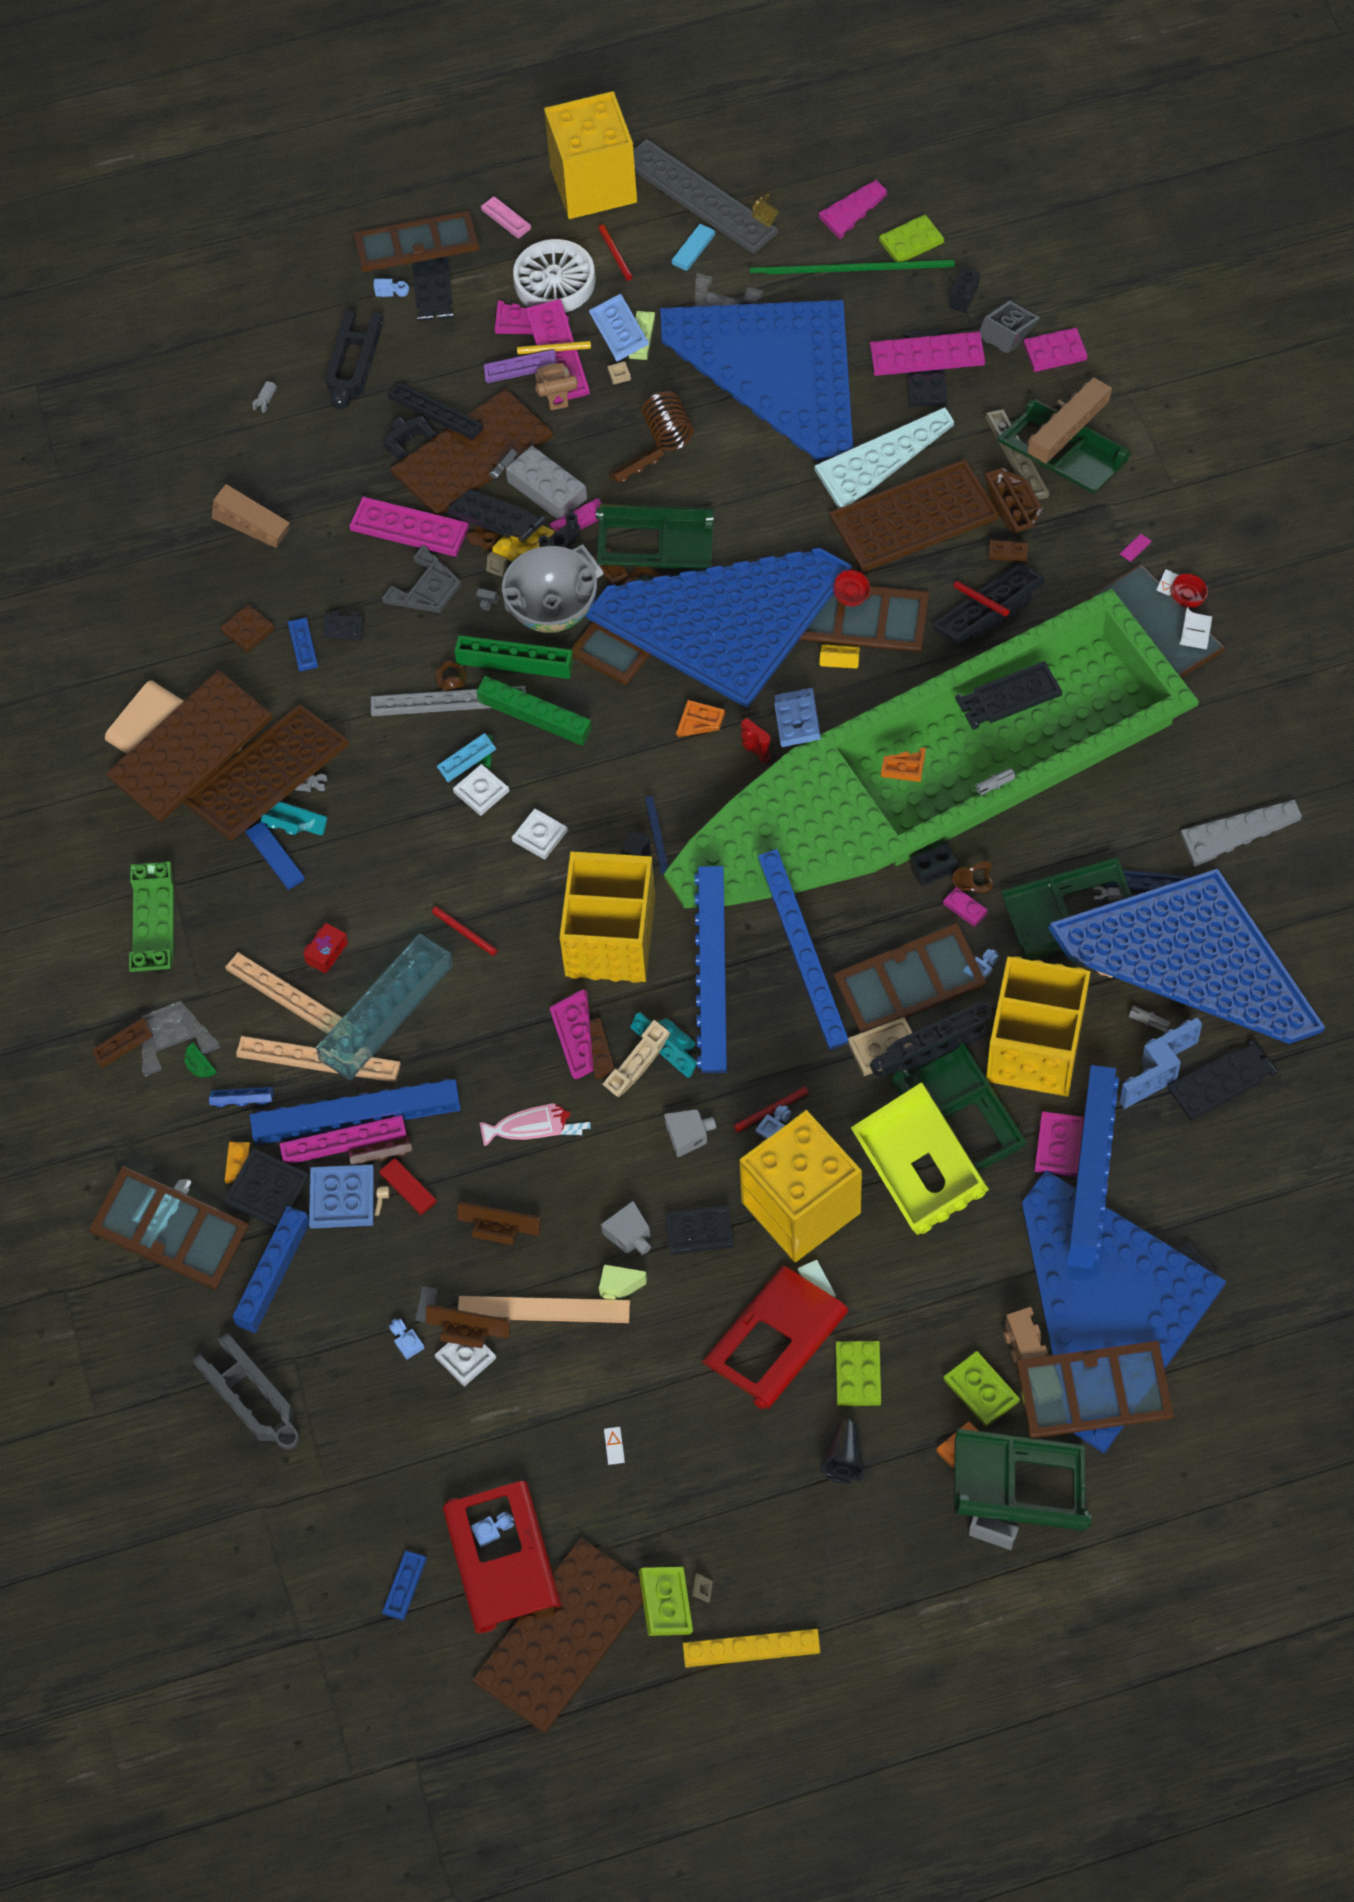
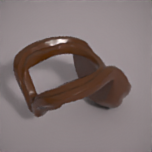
(452, 681)
(963, 877)

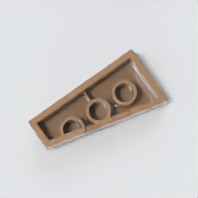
(248, 517)

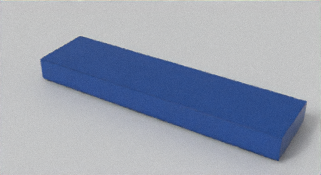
(275, 855)

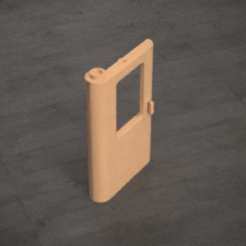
(142, 716)

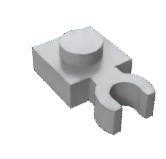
(313, 781)

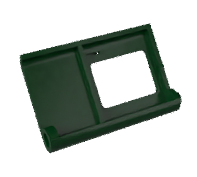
(1087, 463)
(683, 535)
(1042, 902)
(957, 1083)
(987, 1478)

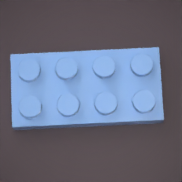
(618, 327)

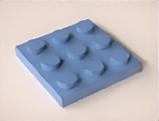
(341, 1196)

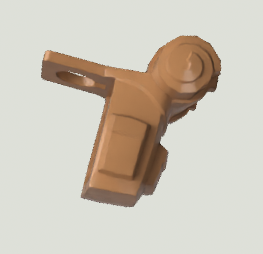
(555, 381)

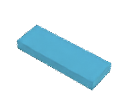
(693, 247)
(466, 757)

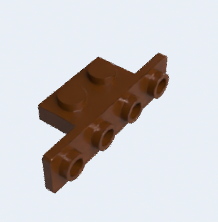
(497, 1224)
(466, 1327)

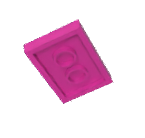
(1055, 349)
(1059, 1144)

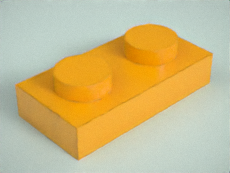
(237, 1155)

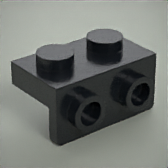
(343, 627)

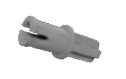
(995, 781)
(1150, 1019)

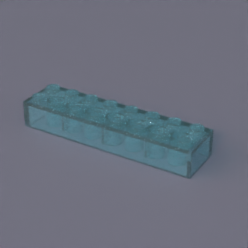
(384, 1006)

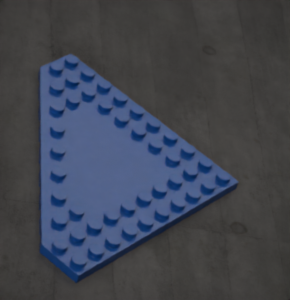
(776, 361)
(724, 622)
(1195, 949)
(1129, 1297)

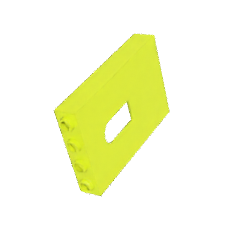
(905, 1133)

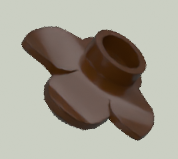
(482, 536)

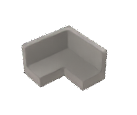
(994, 1532)

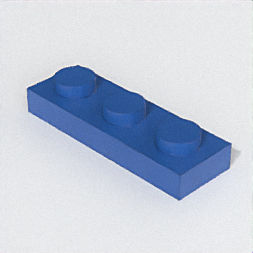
(241, 1097)

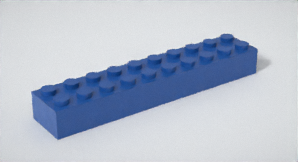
(1093, 1167)

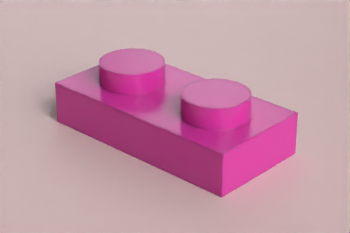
(965, 907)

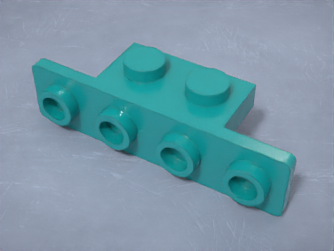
(294, 819)
(674, 1047)

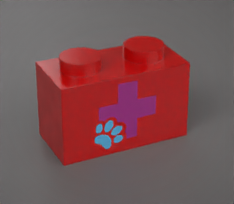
(325, 948)

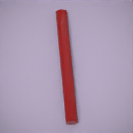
(615, 252)
(981, 598)
(464, 931)
(770, 1109)

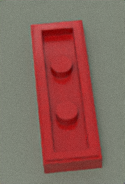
(407, 1186)

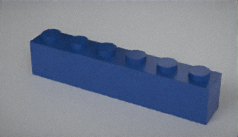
(271, 1270)

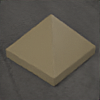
(702, 1588)

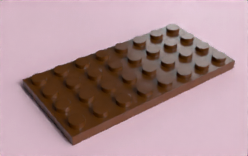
(454, 464)
(913, 515)
(189, 746)
(265, 772)
(558, 1647)

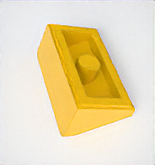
(839, 656)

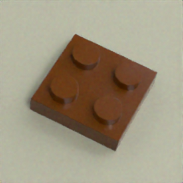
(247, 628)

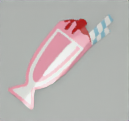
(533, 1123)

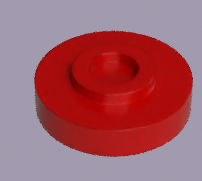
(851, 588)
(1189, 590)

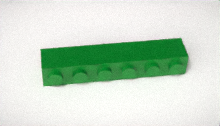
(514, 657)
(534, 711)

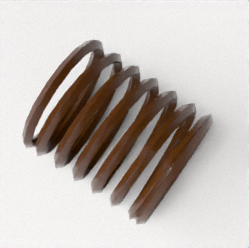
(665, 416)

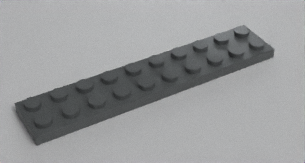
(701, 197)

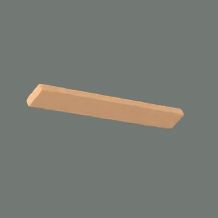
(283, 993)
(307, 1058)
(548, 1309)

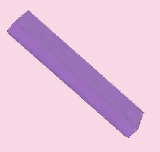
(518, 366)

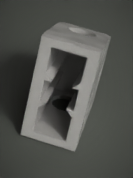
(687, 1130)
(628, 1230)

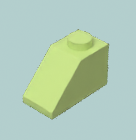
(620, 1282)

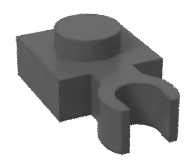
(504, 462)

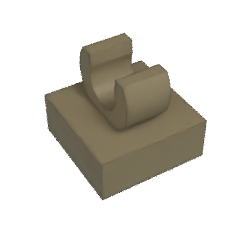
(496, 564)

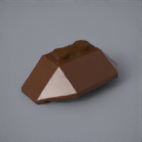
(1013, 500)

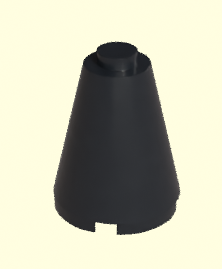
(844, 1454)

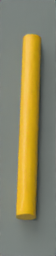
(557, 347)

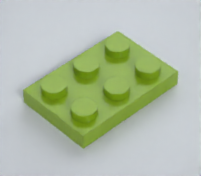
(911, 239)
(858, 1373)
(981, 1389)
(665, 1601)

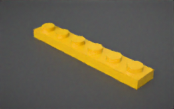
(751, 1648)

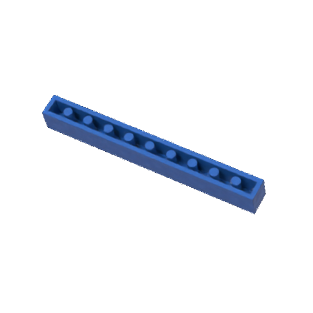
(803, 949)
(712, 970)
(347, 1112)

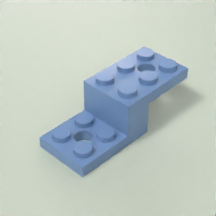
(797, 717)
(1160, 1062)

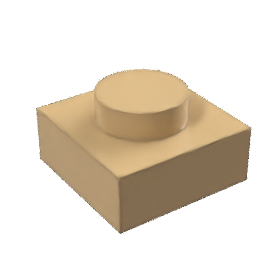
(619, 373)

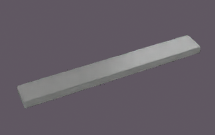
(427, 702)

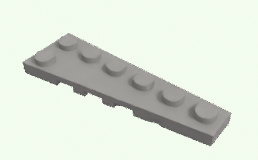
(1223, 835)

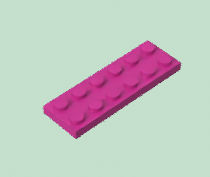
(551, 327)
(927, 353)
(409, 526)

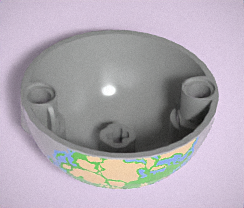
(549, 588)

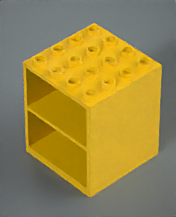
(591, 155)
(607, 916)
(1037, 1026)
(800, 1186)

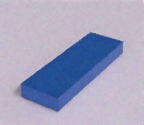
(302, 644)
(404, 1585)

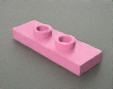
(506, 217)

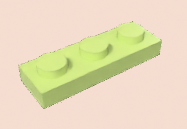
(646, 323)

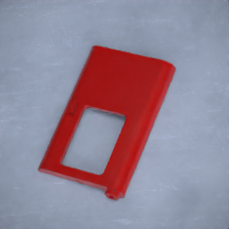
(796, 1311)
(508, 1584)

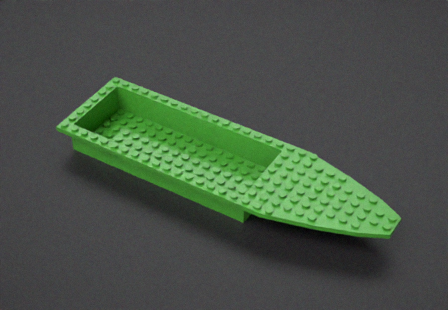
(844, 820)

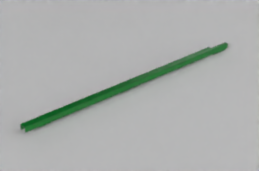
(853, 267)

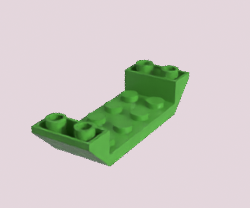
(152, 917)

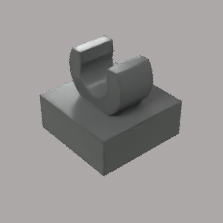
(487, 597)

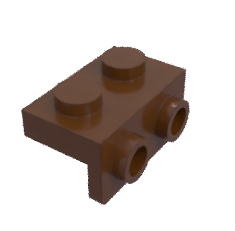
(1008, 551)

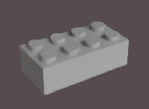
(546, 483)

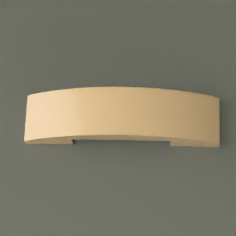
(638, 1060)

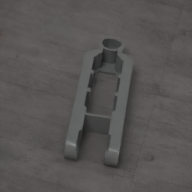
(284, 1433)

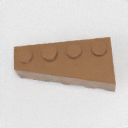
(1023, 1336)

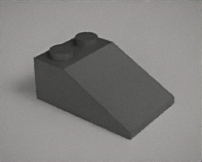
(1007, 326)

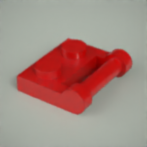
(755, 740)

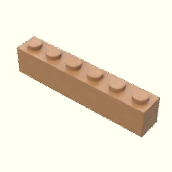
(1069, 420)

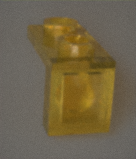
(764, 212)

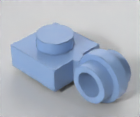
(385, 288)
(989, 958)
(771, 1125)
(408, 1342)
(487, 1531)

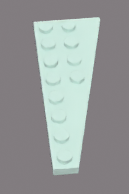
(866, 466)

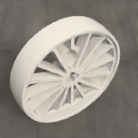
(555, 275)

